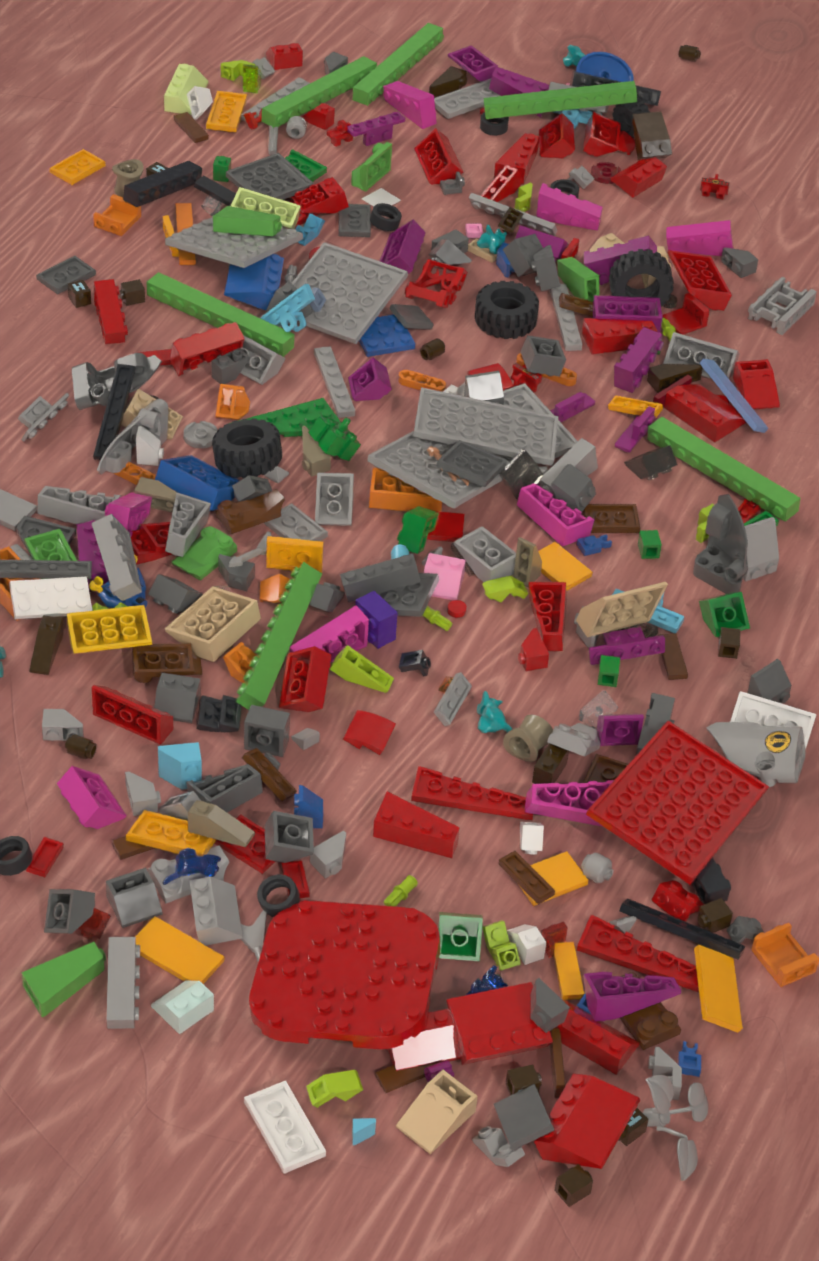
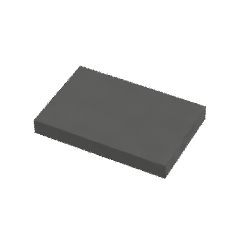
(355, 221)
(66, 272)
(523, 1117)

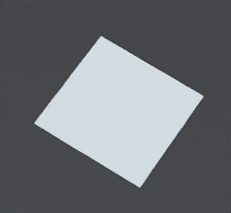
(381, 196)

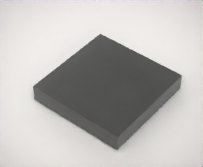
(411, 316)

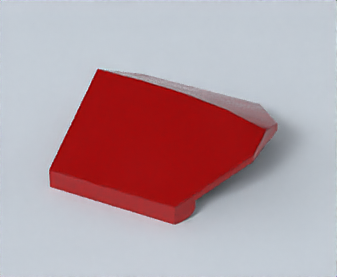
(626, 143)

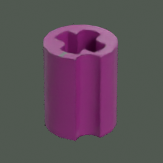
(431, 1071)

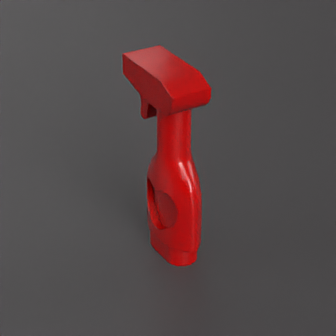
(251, 120)

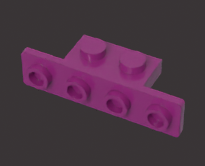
(376, 129)
(572, 406)
(636, 430)
(627, 645)

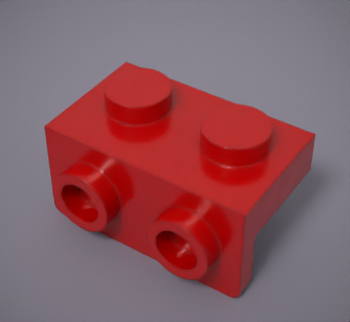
(676, 900)

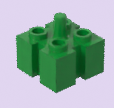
(335, 437)

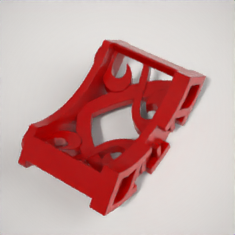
(447, 294)

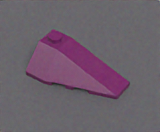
(617, 996)

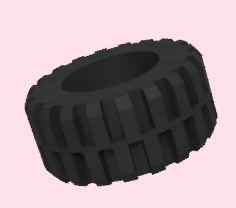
(642, 263)
(506, 309)
(247, 448)

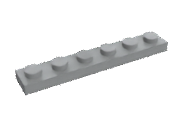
(288, 89)
(494, 207)
(566, 321)
(334, 382)

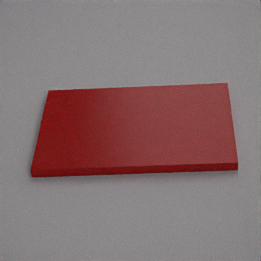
(677, 802)

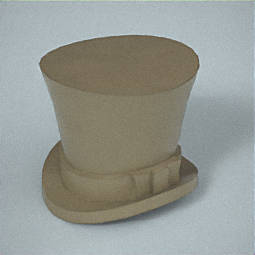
(126, 172)
(528, 738)

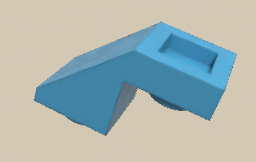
(311, 229)

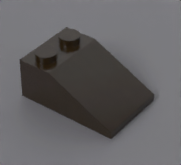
(651, 136)

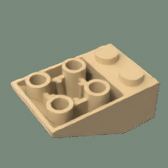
(141, 400)
(438, 1111)

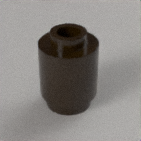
(689, 53)
(432, 349)
(80, 746)

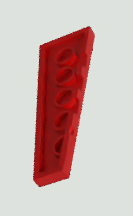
(440, 790)
(607, 943)

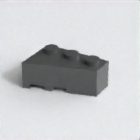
(657, 715)
(229, 789)

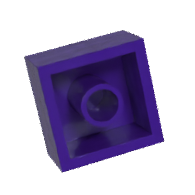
(381, 619)

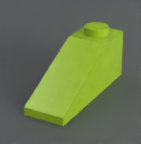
(359, 670)

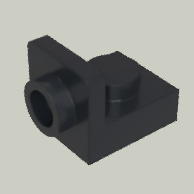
(415, 660)

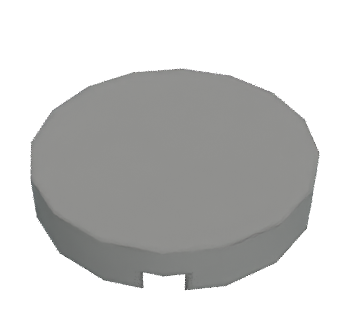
(199, 434)

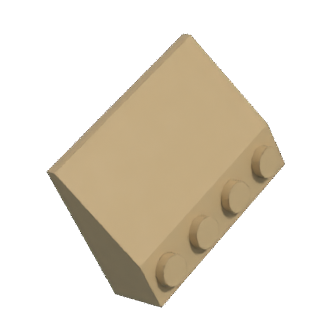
(620, 610)
(215, 622)

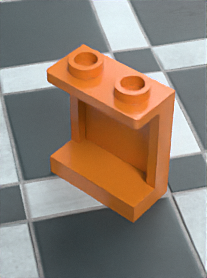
(118, 216)
(783, 955)

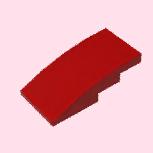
(150, 542)

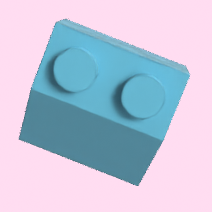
(180, 764)

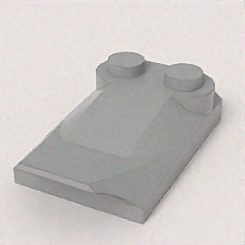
(577, 738)
(181, 887)

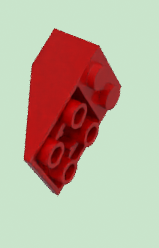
(322, 198)
(756, 383)

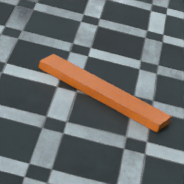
(184, 220)

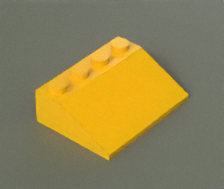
(108, 629)

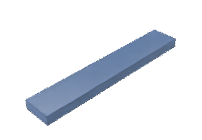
(733, 395)

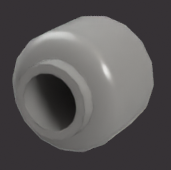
(296, 127)
(597, 867)

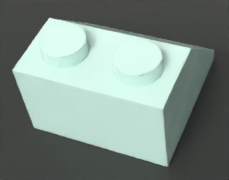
(185, 1005)

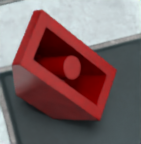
(321, 116)
(533, 652)

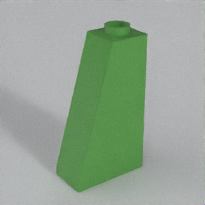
(246, 222)
(578, 278)
(62, 977)

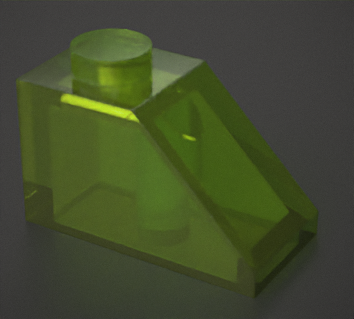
(251, 78)

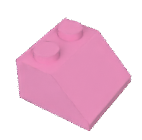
(450, 575)

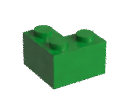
(415, 528)

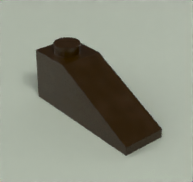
(448, 82)
(510, 220)
(667, 374)
(46, 644)

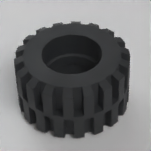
(623, 114)

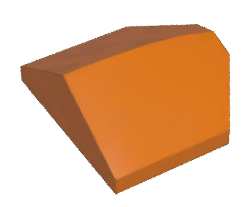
(232, 402)
(273, 588)
(238, 661)

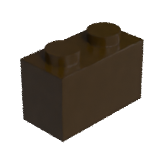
(550, 765)

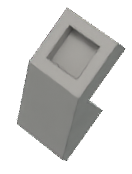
(664, 1065)
(496, 1147)

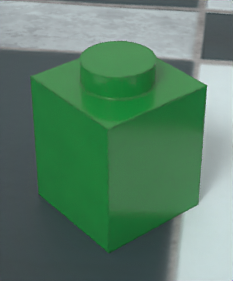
(220, 166)
(649, 544)
(608, 671)

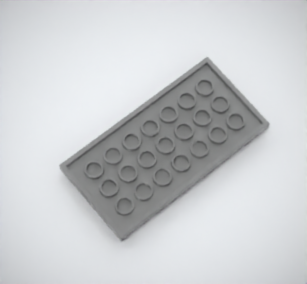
(485, 425)

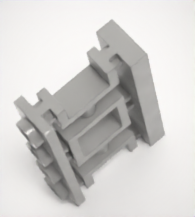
(783, 318)

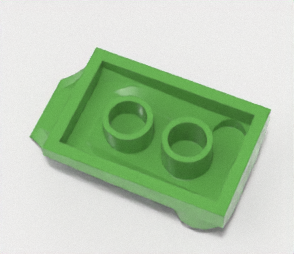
(373, 168)
(49, 546)
(204, 553)

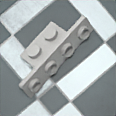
(38, 413)

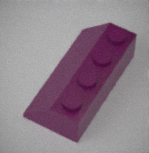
(403, 246)
(628, 308)

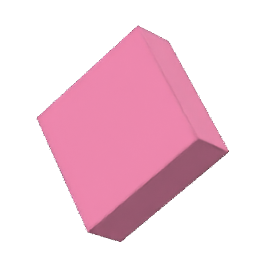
(473, 230)

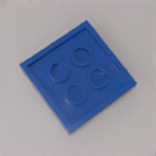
(386, 336)

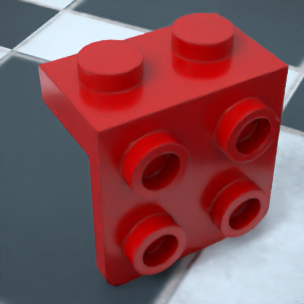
(689, 317)

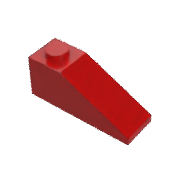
(504, 184)

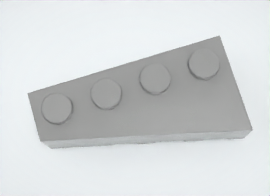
(72, 506)
(186, 523)
(117, 556)
(122, 982)

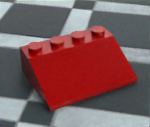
(701, 279)
(703, 411)
(496, 1024)
(586, 1122)

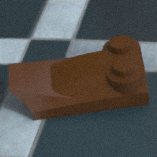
(250, 512)
(173, 659)
(651, 1024)

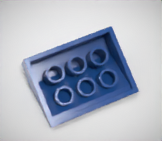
(256, 282)
(196, 479)

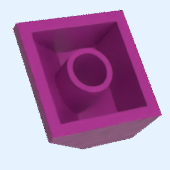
(370, 381)
(619, 729)

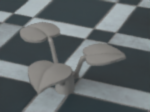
(659, 1116)

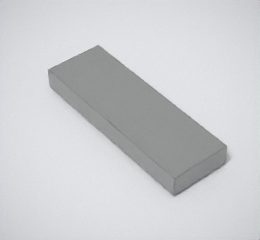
(452, 699)

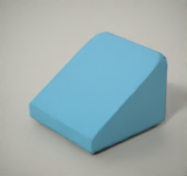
(362, 1129)

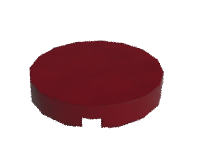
(604, 171)

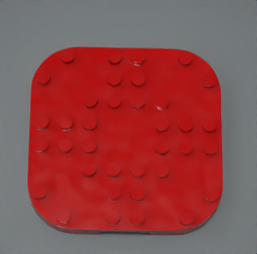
(345, 974)

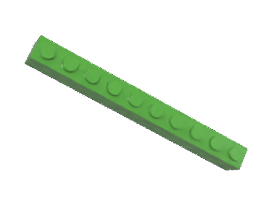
(397, 63)
(317, 92)
(560, 99)
(218, 313)
(724, 469)
(279, 637)

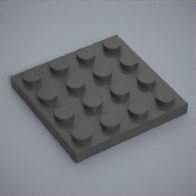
(270, 176)

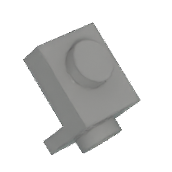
(265, 67)
(581, 176)

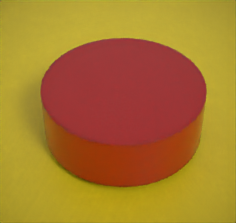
(456, 608)

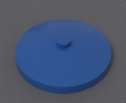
(605, 66)

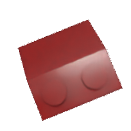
(285, 56)

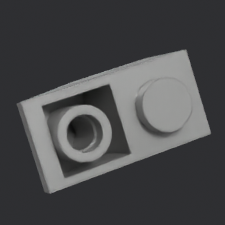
(60, 725)

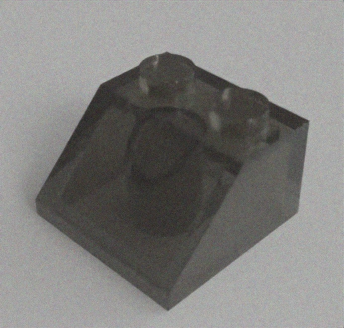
(652, 462)

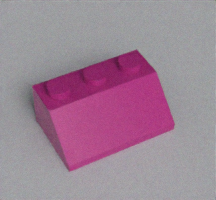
(90, 798)

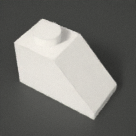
(199, 100)
(148, 447)
(531, 837)
(529, 943)

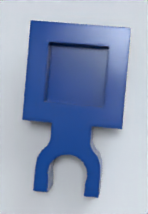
(593, 545)
(689, 1060)

